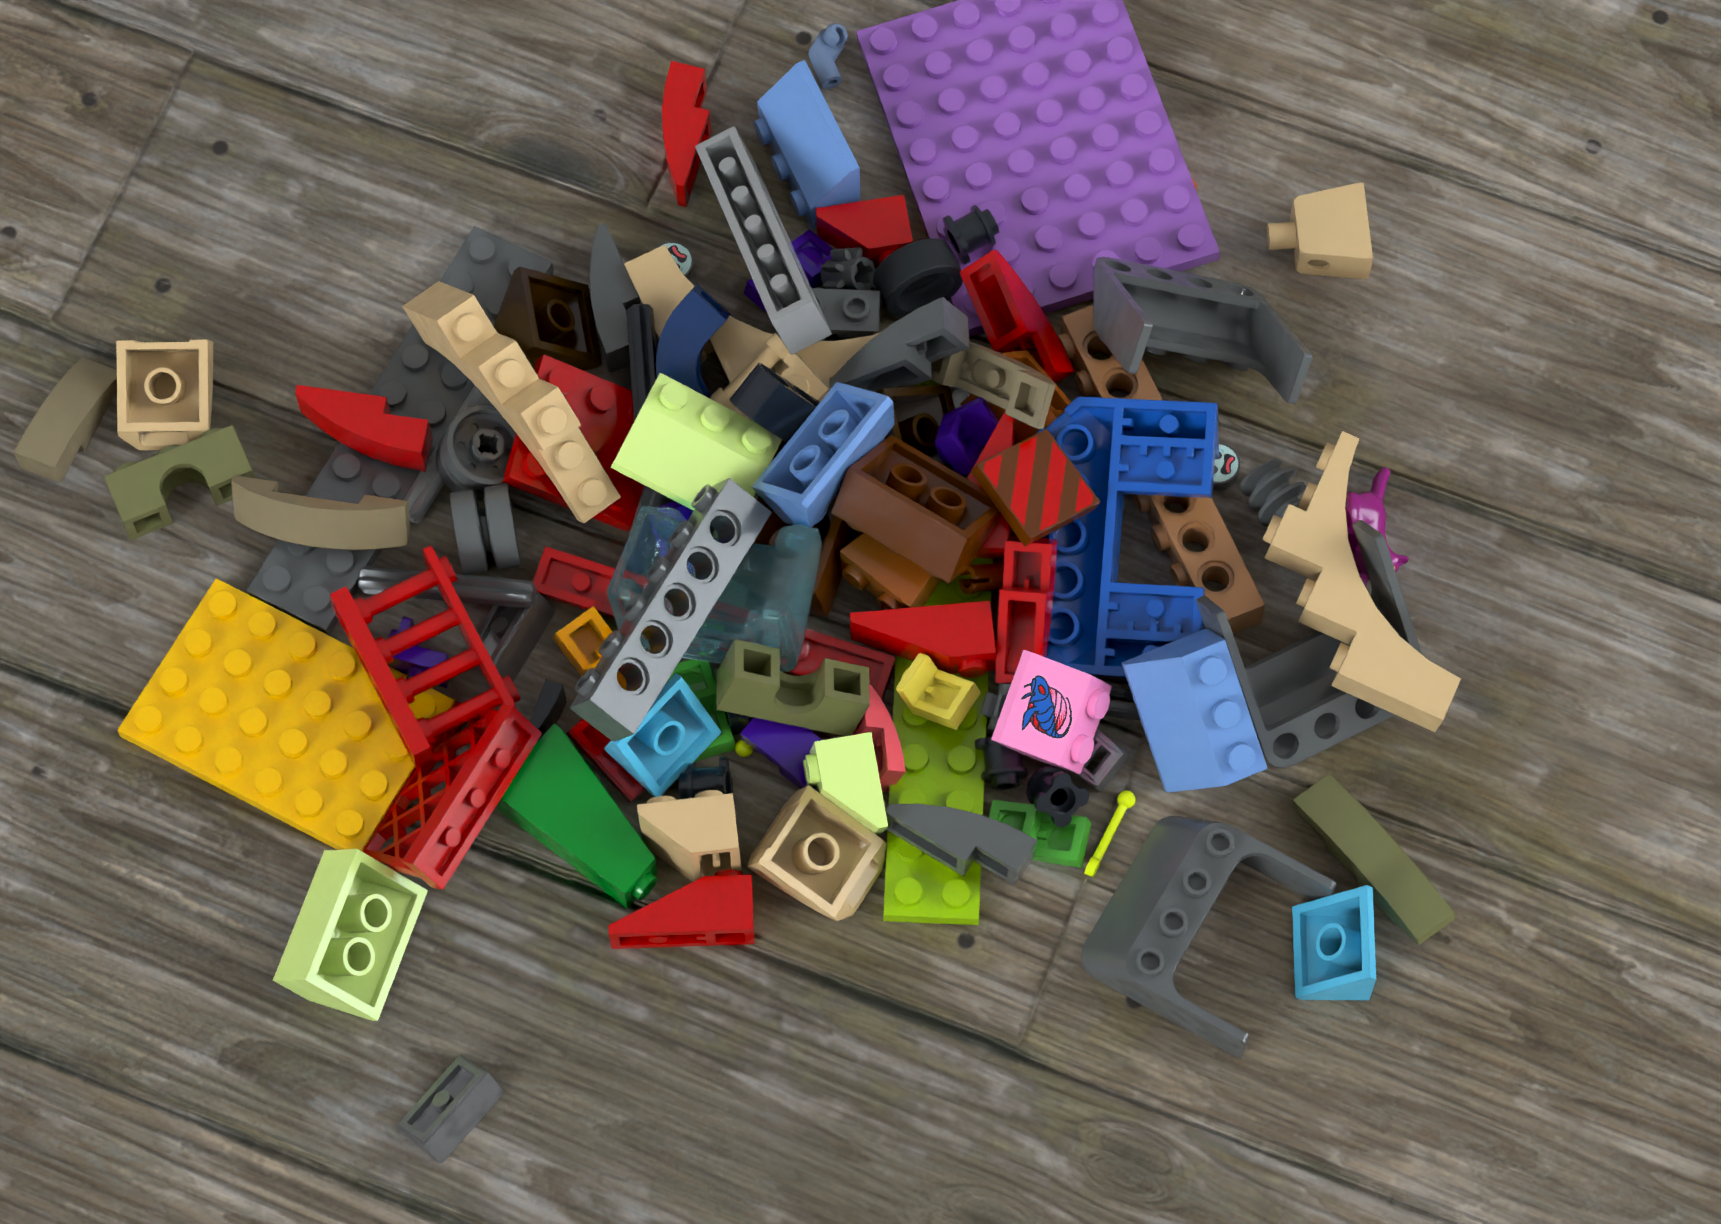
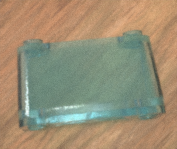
(761, 604)

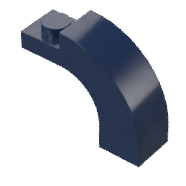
(685, 336)

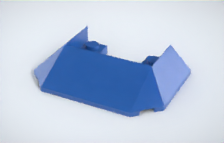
(1122, 451)

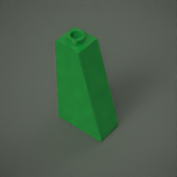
(576, 818)

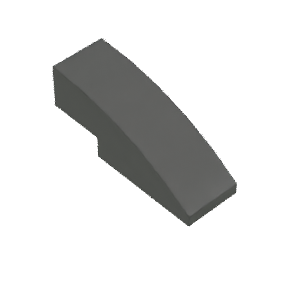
(610, 298)
(907, 348)
(963, 838)

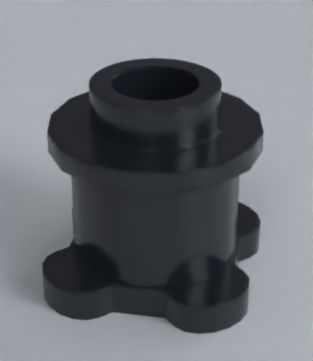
(971, 232)
(1002, 764)
(706, 778)
(1054, 793)

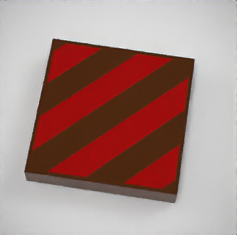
(1035, 487)

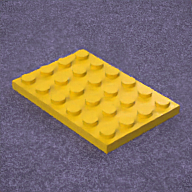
(277, 718)

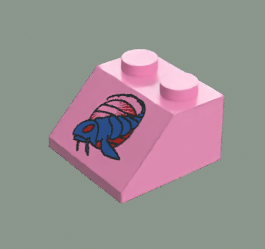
(1052, 712)

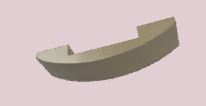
(998, 380)
(320, 522)

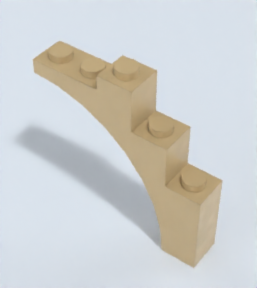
(735, 342)
(534, 408)
(1377, 660)

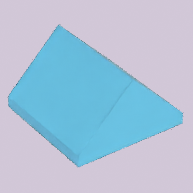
(667, 738)
(1335, 946)

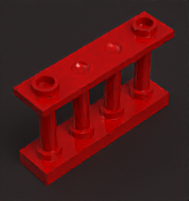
(378, 653)

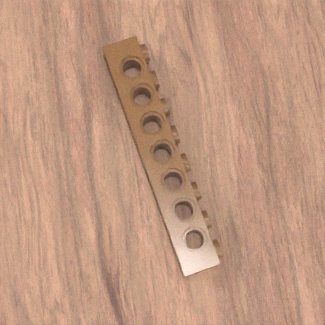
(1170, 530)

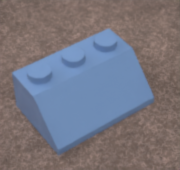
(807, 144)
(816, 458)
(1194, 713)

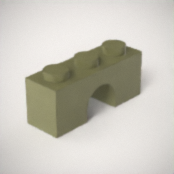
(144, 487)
(823, 701)

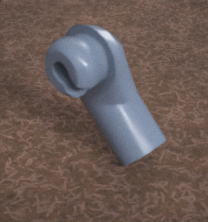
(825, 52)

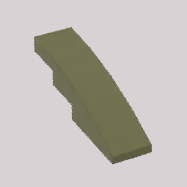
(1374, 859)

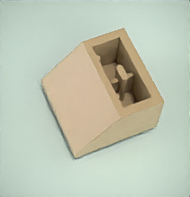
(692, 833)

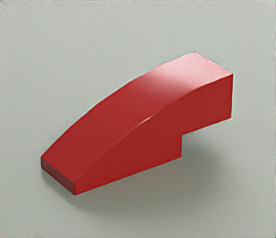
(684, 126)
(1013, 315)
(368, 426)
(1024, 603)

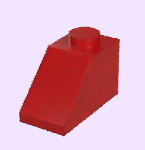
(873, 224)

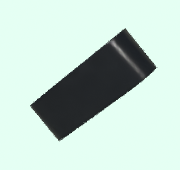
(773, 402)

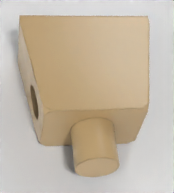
(1327, 233)

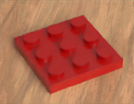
(605, 422)

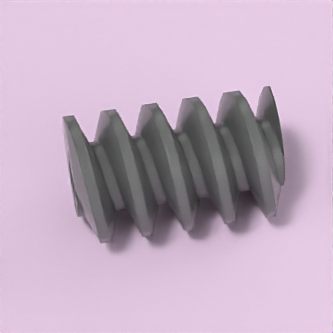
(1271, 490)

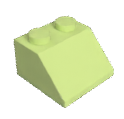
(849, 777)

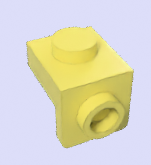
(936, 693)

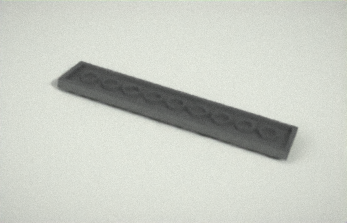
(417, 385)

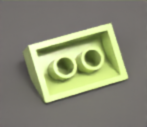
(692, 442)
(350, 933)

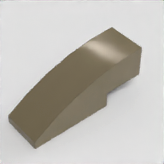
(67, 419)

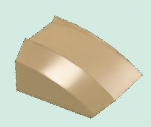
(163, 392)
(819, 855)

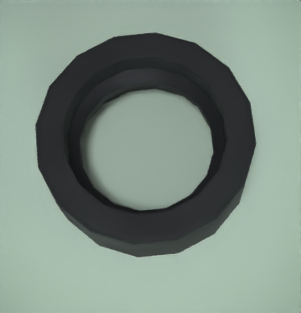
(917, 276)

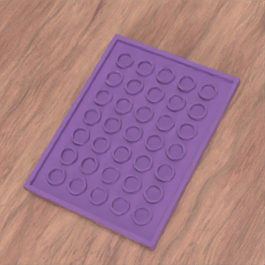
(1047, 128)

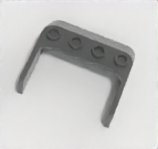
(1197, 316)
(1291, 689)
(1164, 906)

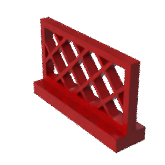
(498, 750)

